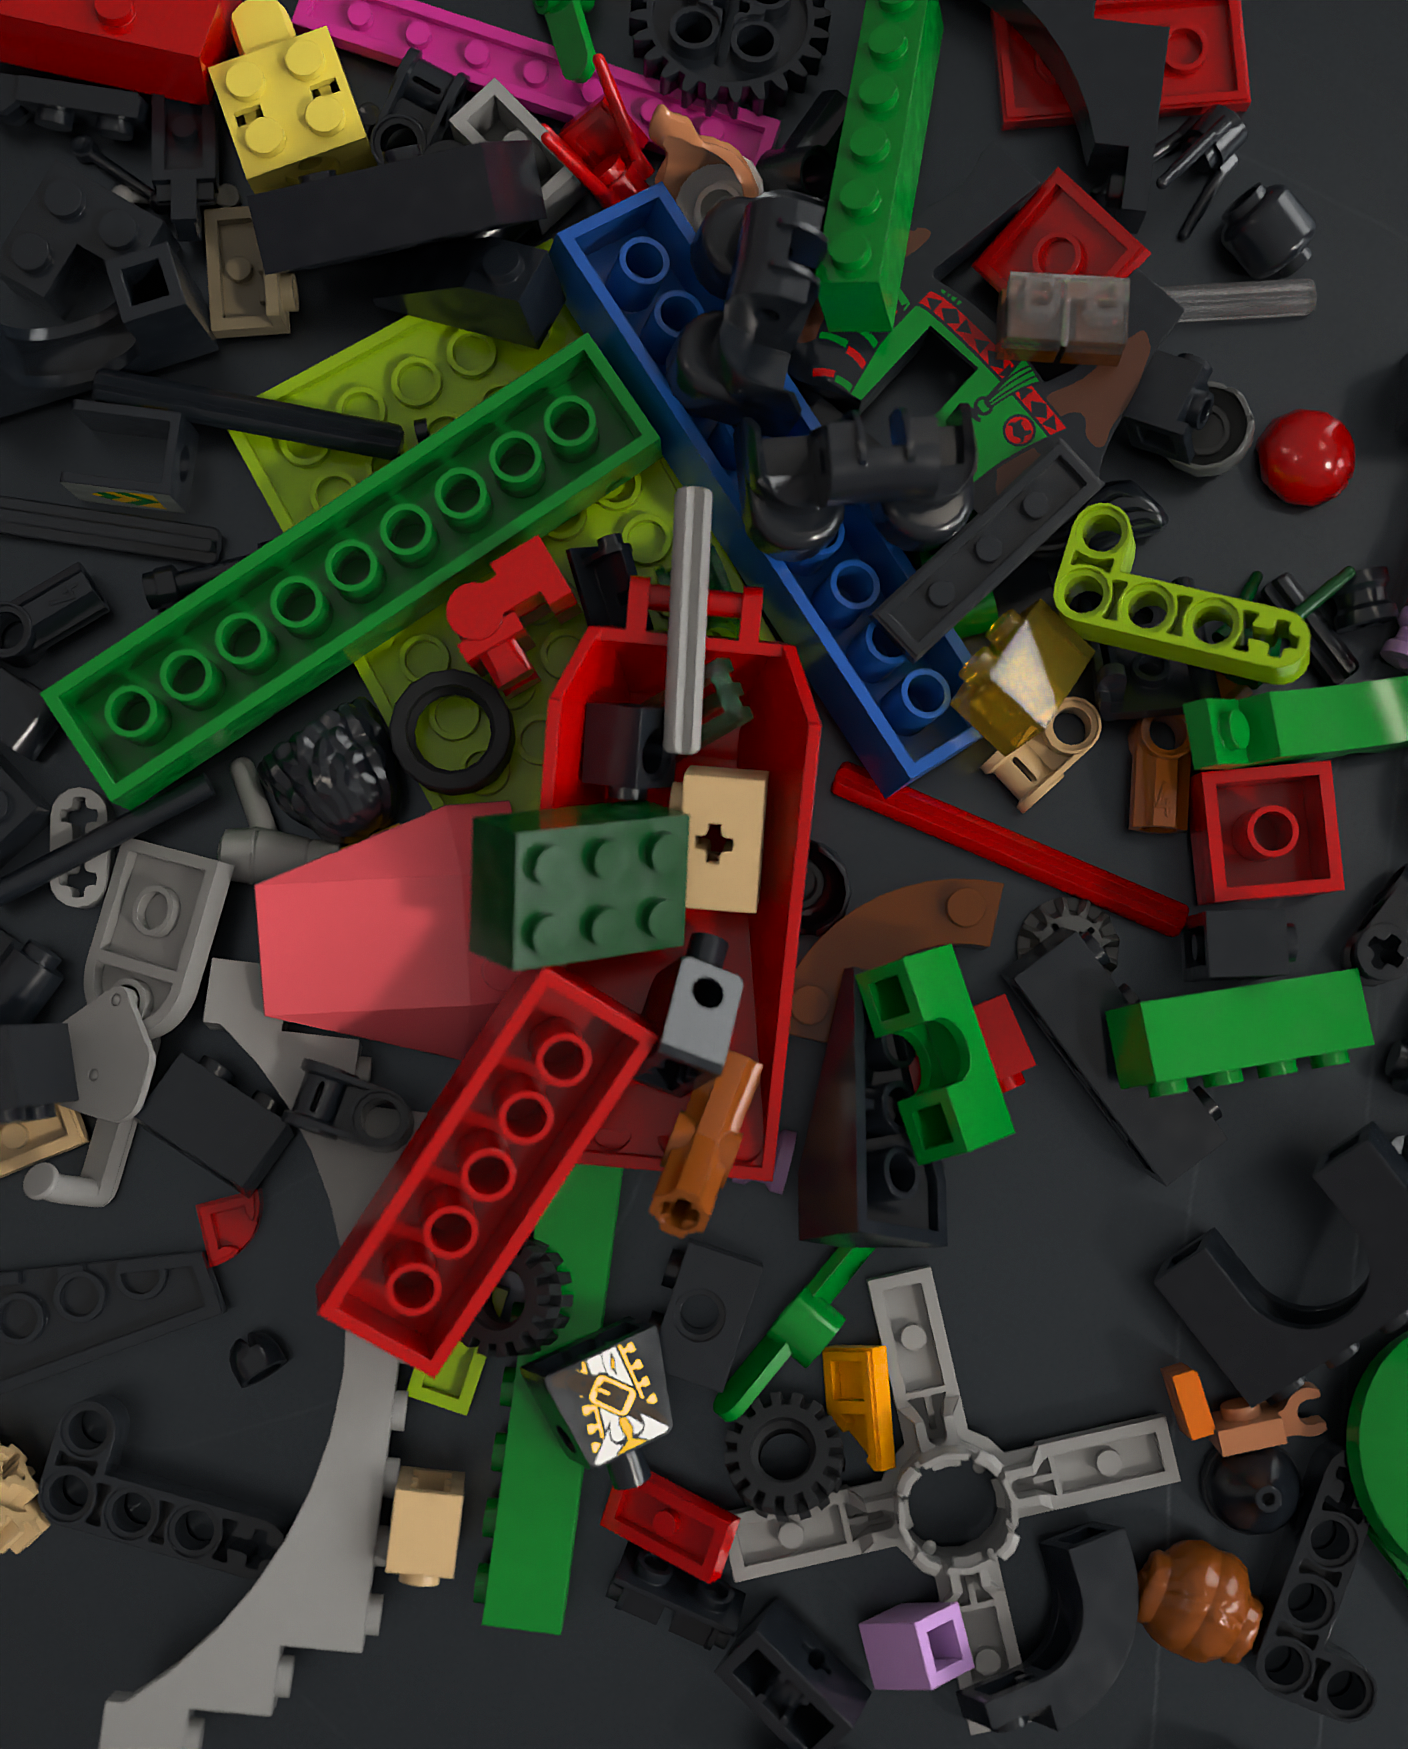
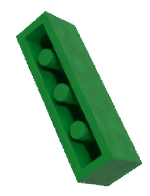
(1238, 1029)

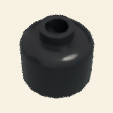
(1268, 231)

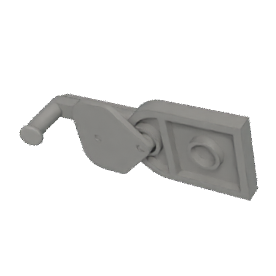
(136, 989)

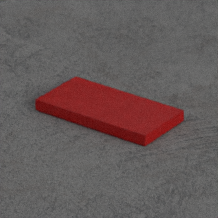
(1201, 66)

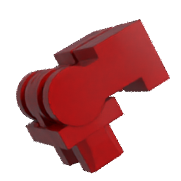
(495, 613)

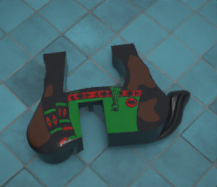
(1009, 403)

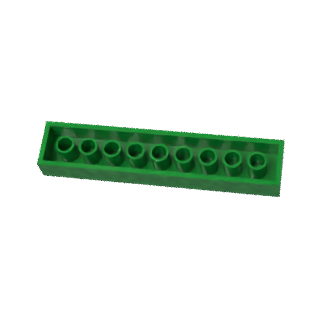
(353, 574)

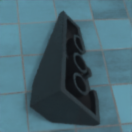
(857, 1161)

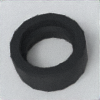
(444, 684)

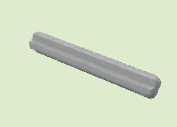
(687, 620)

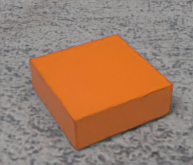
(1188, 1401)

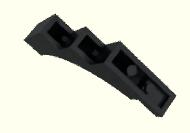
(1111, 84)

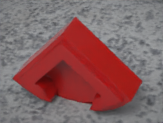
(229, 1224)

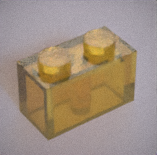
(1021, 676)

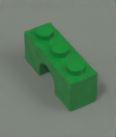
(958, 1092)

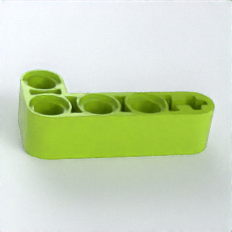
(1185, 608)

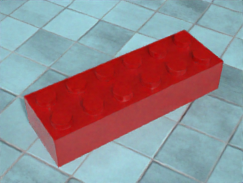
(483, 1166)

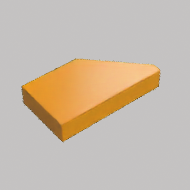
(860, 1398)

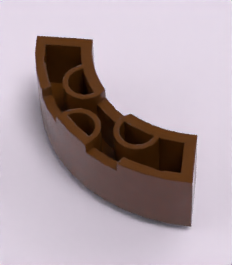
(885, 931)

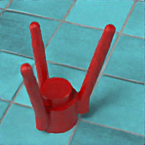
(612, 178)

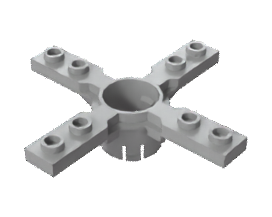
(936, 1435)

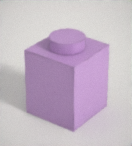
(916, 1646)

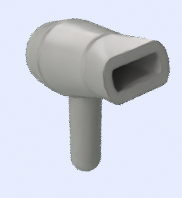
(261, 848)

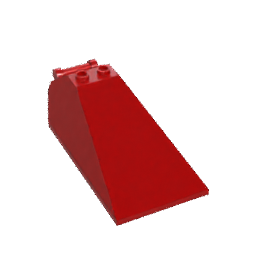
(782, 738)

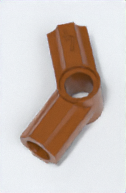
(1163, 776)
(704, 1148)

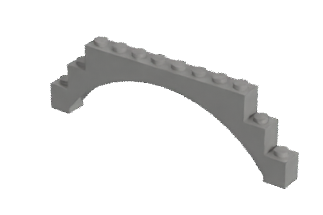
(323, 1573)

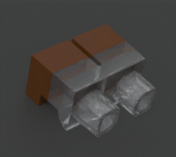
(1063, 312)

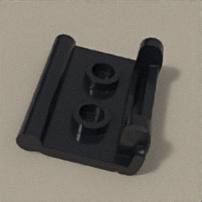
(1142, 684)

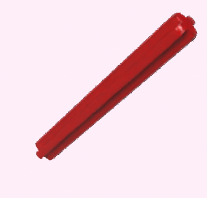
(1014, 851)

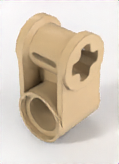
(1044, 756)

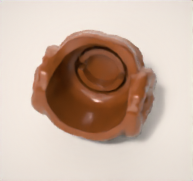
(1198, 1602)

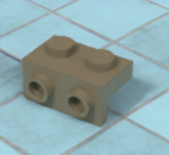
(240, 293)

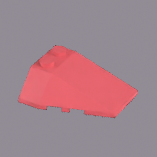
(381, 938)

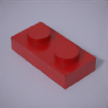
(673, 1525)

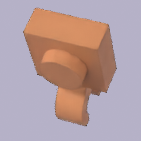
(1249, 1429)

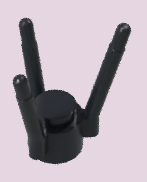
(1206, 145)

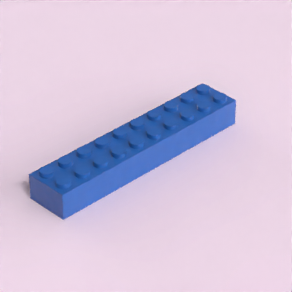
(633, 293)

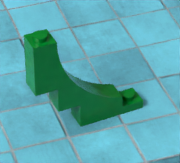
(1298, 725)

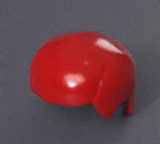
(1306, 457)

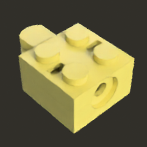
(287, 101)

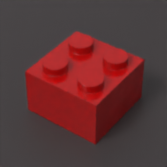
(1265, 833)

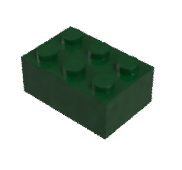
(578, 883)

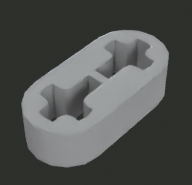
(63, 832)

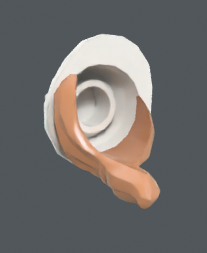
(699, 167)

